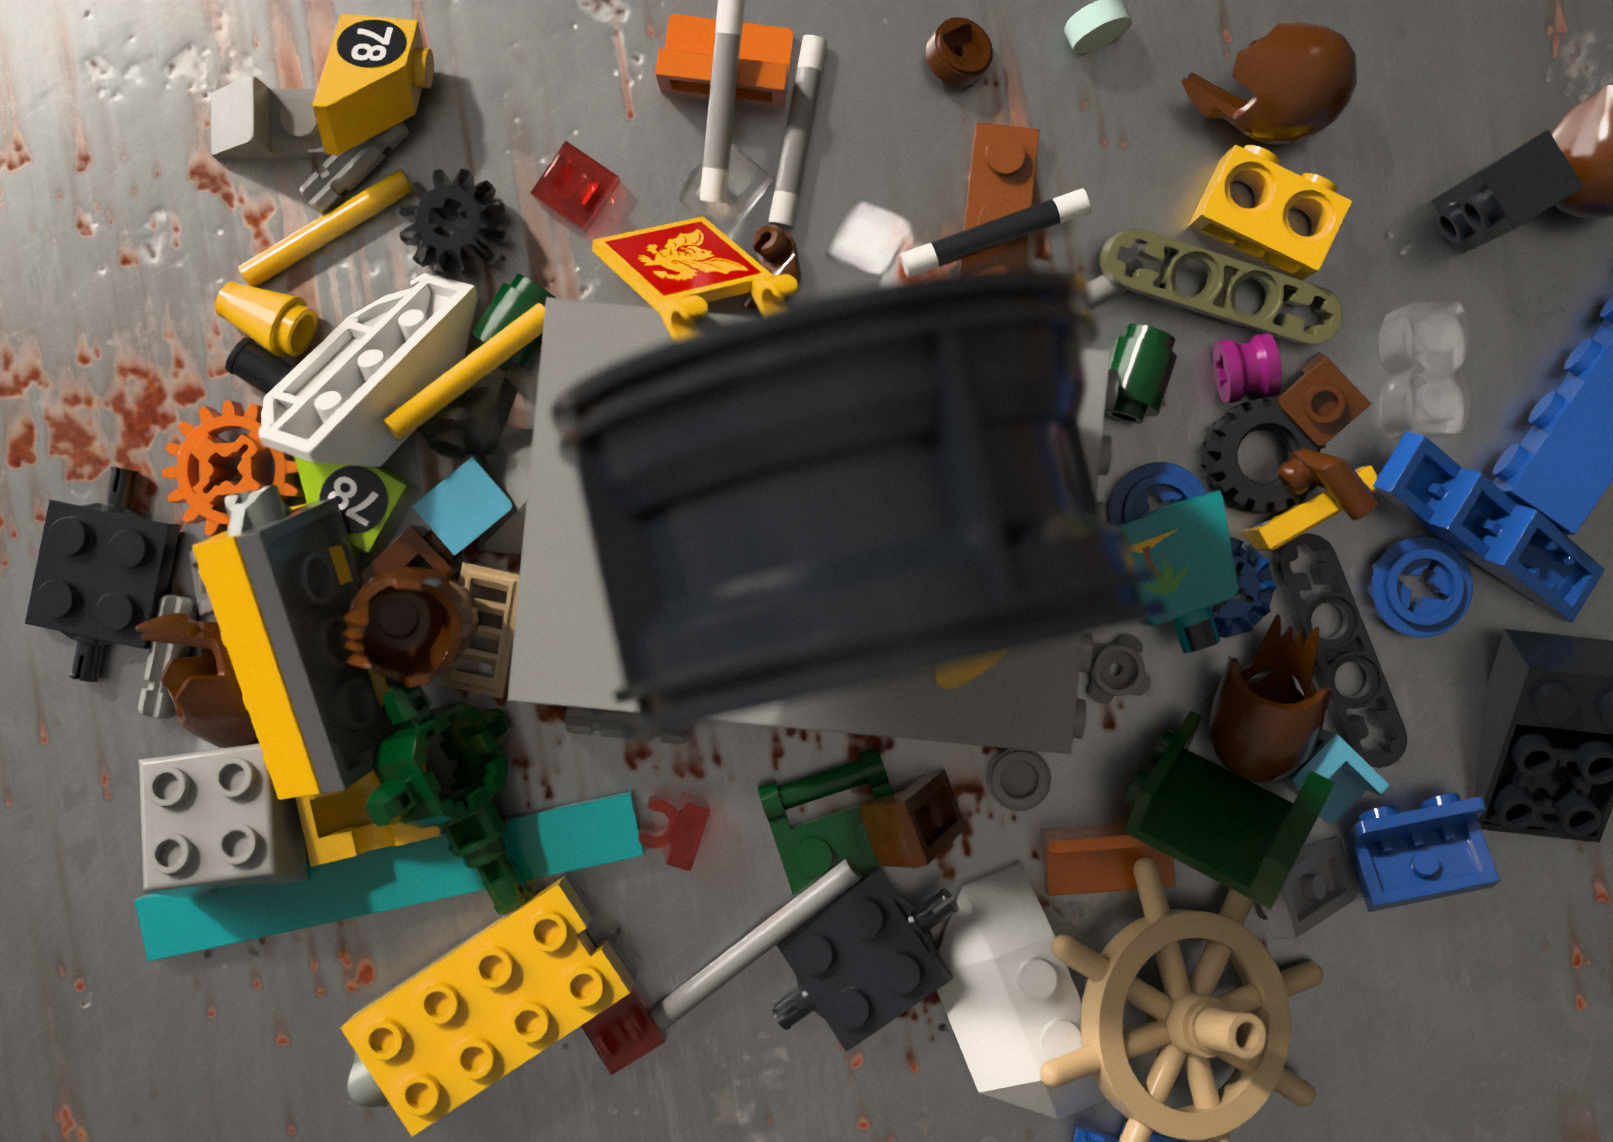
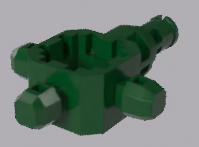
(466, 814)

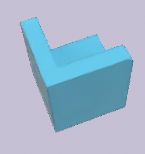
(463, 505)
(1345, 767)

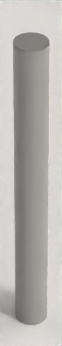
(755, 944)

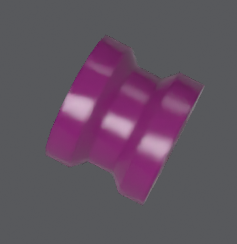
(1247, 368)

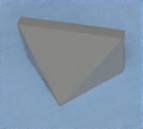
(511, 472)

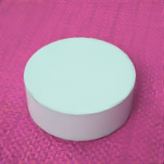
(1097, 25)

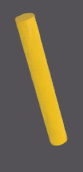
(326, 228)
(466, 373)

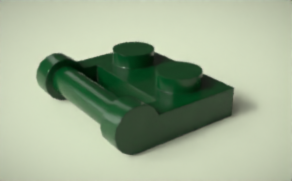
(821, 843)

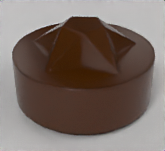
(959, 52)

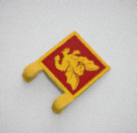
(687, 265)

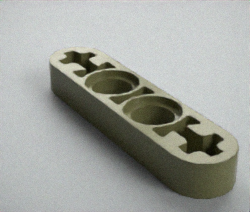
(1222, 281)

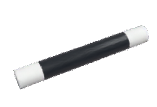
(995, 232)

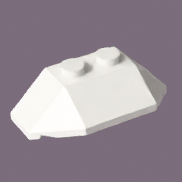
(366, 370)
(1011, 995)

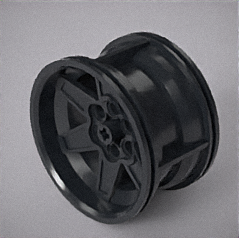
(847, 493)

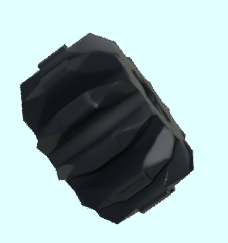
(444, 204)

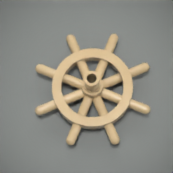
(1189, 1025)

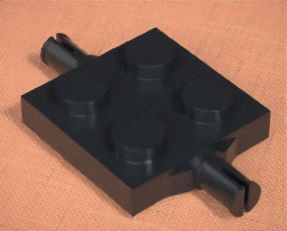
(101, 572)
(865, 960)

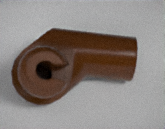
(777, 254)
(1331, 473)

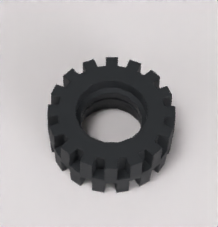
(1222, 456)

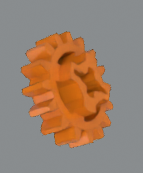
(214, 456)

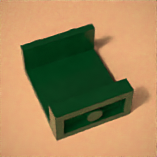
(1220, 820)

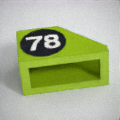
(369, 499)

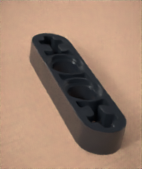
(1348, 645)

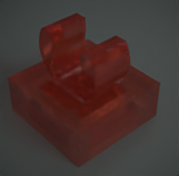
(575, 186)
(683, 829)
(624, 1032)

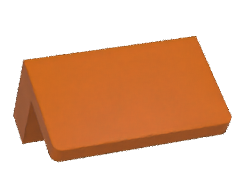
(688, 59)
(1096, 859)

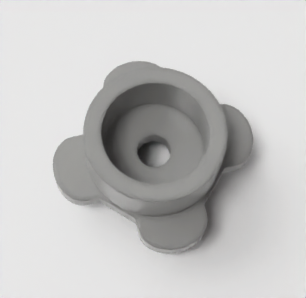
(1132, 676)

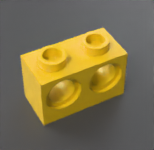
(1264, 229)

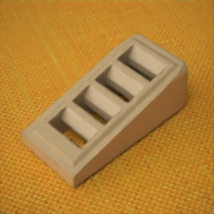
(471, 577)

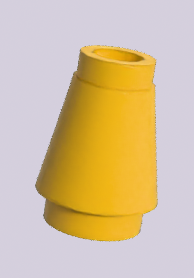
(270, 318)

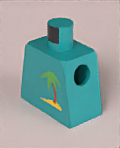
(1193, 565)

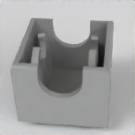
(216, 824)

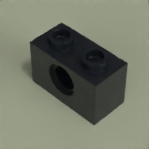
(1506, 193)

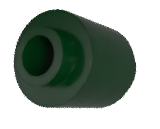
(507, 307)
(1144, 371)

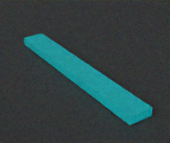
(388, 879)

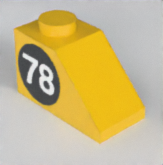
(370, 79)

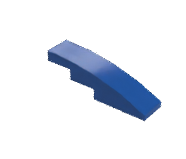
(1489, 526)

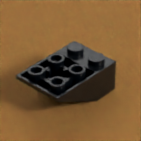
(1548, 737)

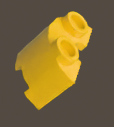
(341, 828)

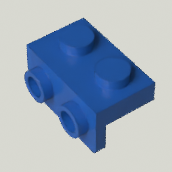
(1421, 852)

